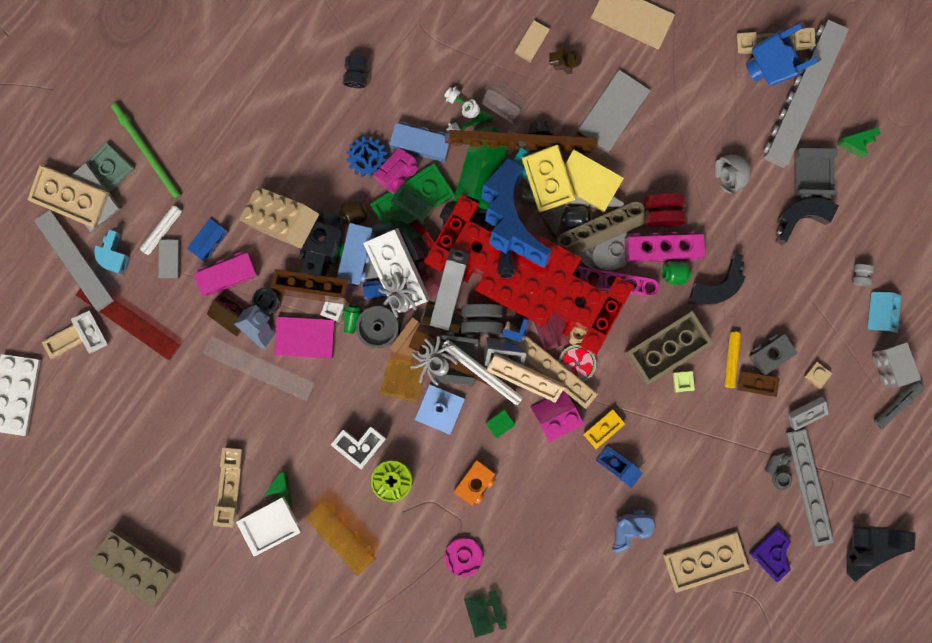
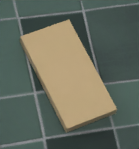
(635, 18)
(68, 196)
(705, 561)

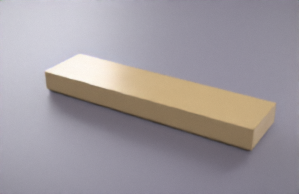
(525, 377)

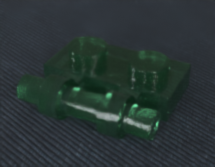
(479, 615)

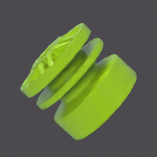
(383, 472)

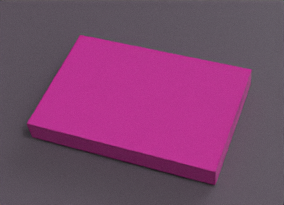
(304, 337)

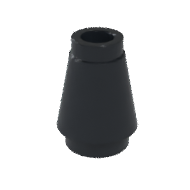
(506, 265)

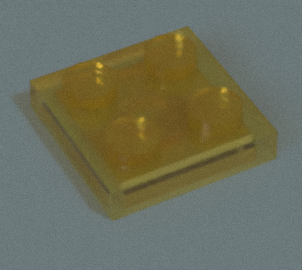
(401, 380)

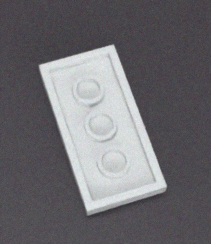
(392, 256)
(17, 393)

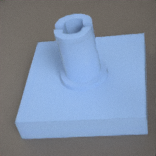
(439, 409)

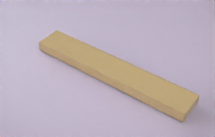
(553, 369)

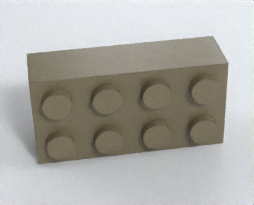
(668, 348)
(134, 567)

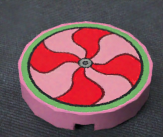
(578, 361)

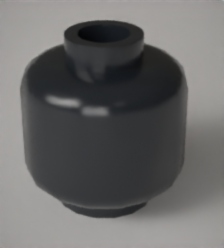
(575, 216)

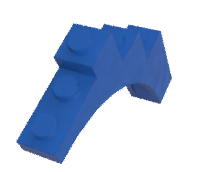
(508, 230)

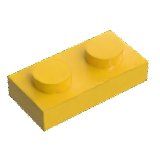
(604, 429)

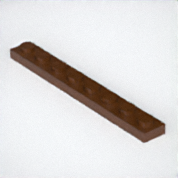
(514, 141)

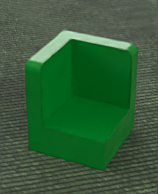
(500, 424)

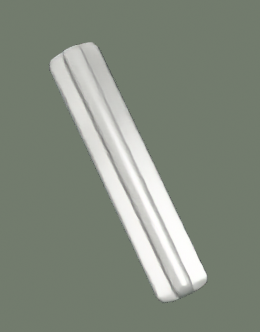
(160, 230)

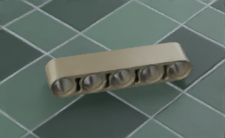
(612, 223)

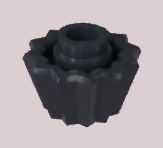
(540, 127)

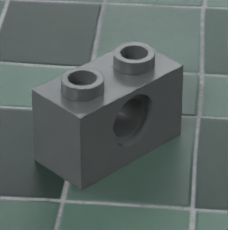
(783, 349)

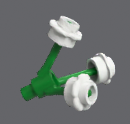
(470, 110)

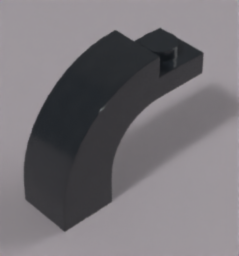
(813, 208)
(412, 240)
(711, 295)

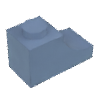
(255, 325)

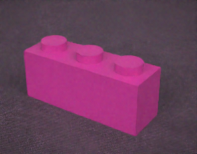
(225, 274)

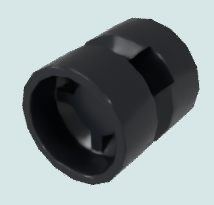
(355, 74)
(266, 300)

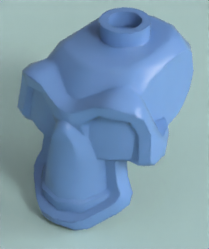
(630, 527)

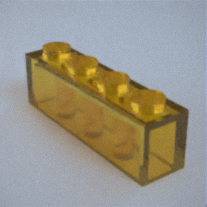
(341, 538)

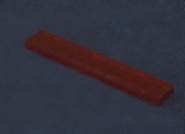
(137, 327)

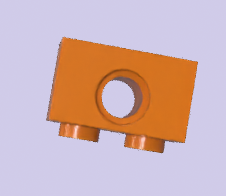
(464, 488)

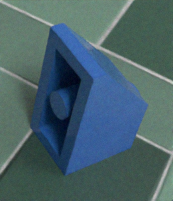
(619, 466)

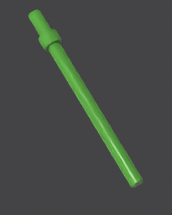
(125, 121)

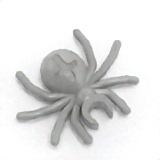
(398, 298)
(434, 360)

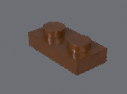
(758, 384)

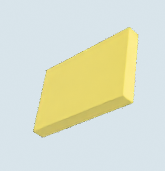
(548, 178)
(592, 181)

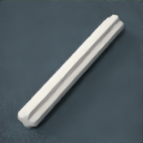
(479, 370)

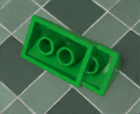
(478, 168)

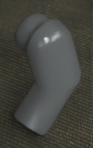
(778, 460)

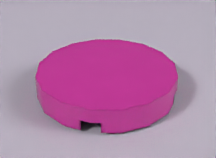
(463, 556)

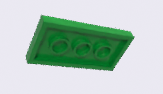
(425, 185)

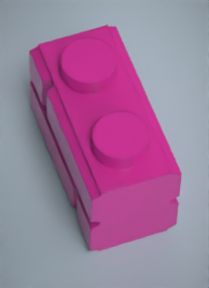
(396, 170)

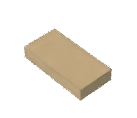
(532, 41)
(62, 342)

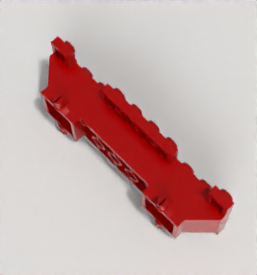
(533, 290)

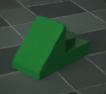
(857, 142)
(281, 486)

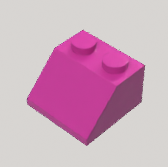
(558, 417)

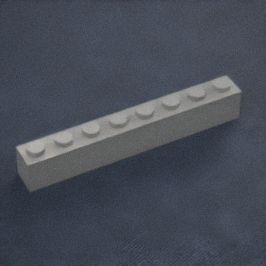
(805, 95)

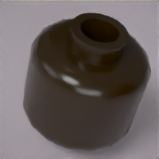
(353, 212)

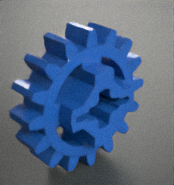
(359, 158)

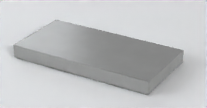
(613, 110)

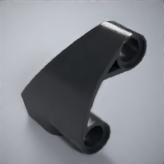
(875, 547)

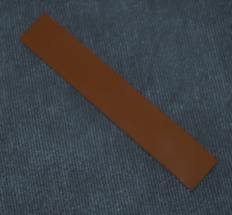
(418, 340)

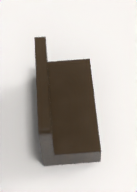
(226, 311)
(455, 323)

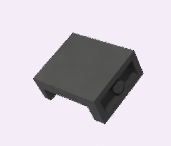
(814, 173)
(468, 345)

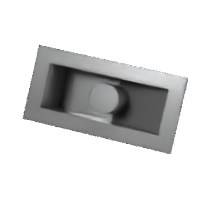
(503, 348)

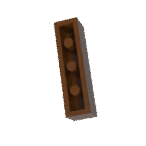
(312, 287)

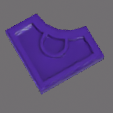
(772, 554)

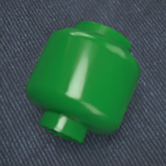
(676, 272)

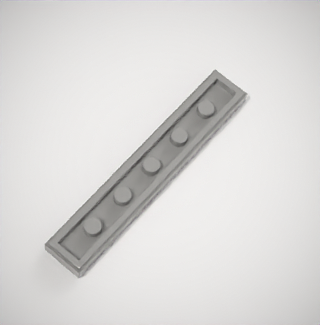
(74, 260)
(809, 487)

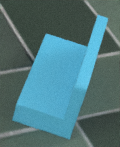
(884, 311)

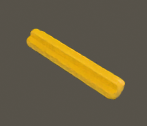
(732, 359)

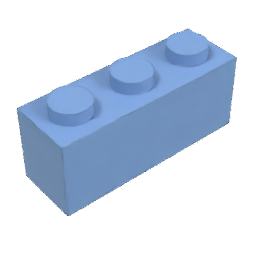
(419, 142)
(355, 254)

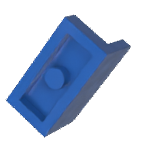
(207, 240)
(518, 336)

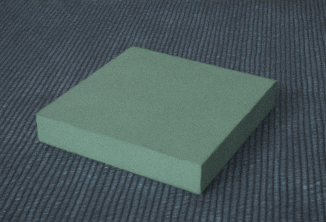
(110, 166)

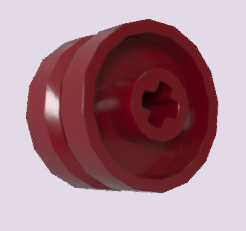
(665, 210)

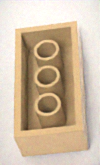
(279, 217)

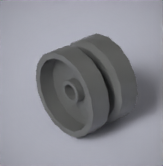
(482, 318)
(366, 330)

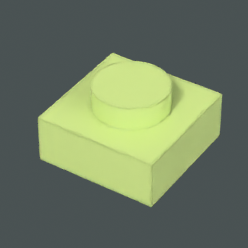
(683, 381)

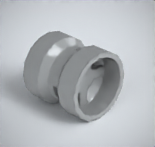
(863, 275)

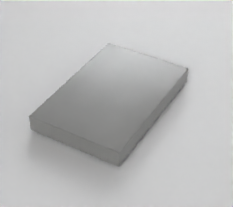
(87, 174)

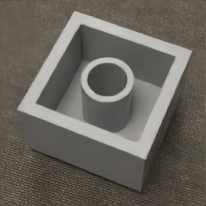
(896, 365)

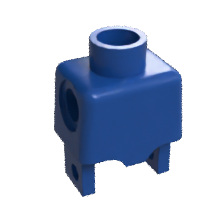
(777, 59)

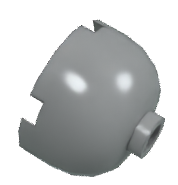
(734, 172)

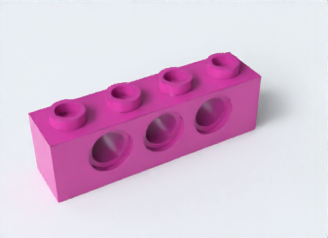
(694, 251)

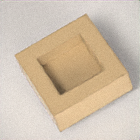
(817, 375)

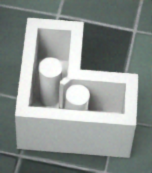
(361, 450)

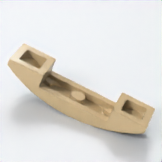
(800, 40)
(228, 487)

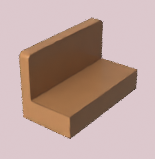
(402, 342)

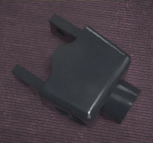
(322, 253)

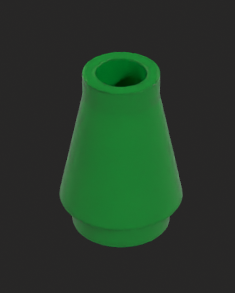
(351, 316)

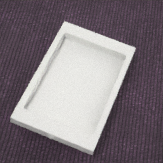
(269, 526)

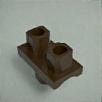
(564, 59)

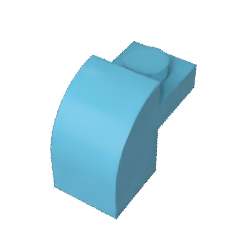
(108, 257)

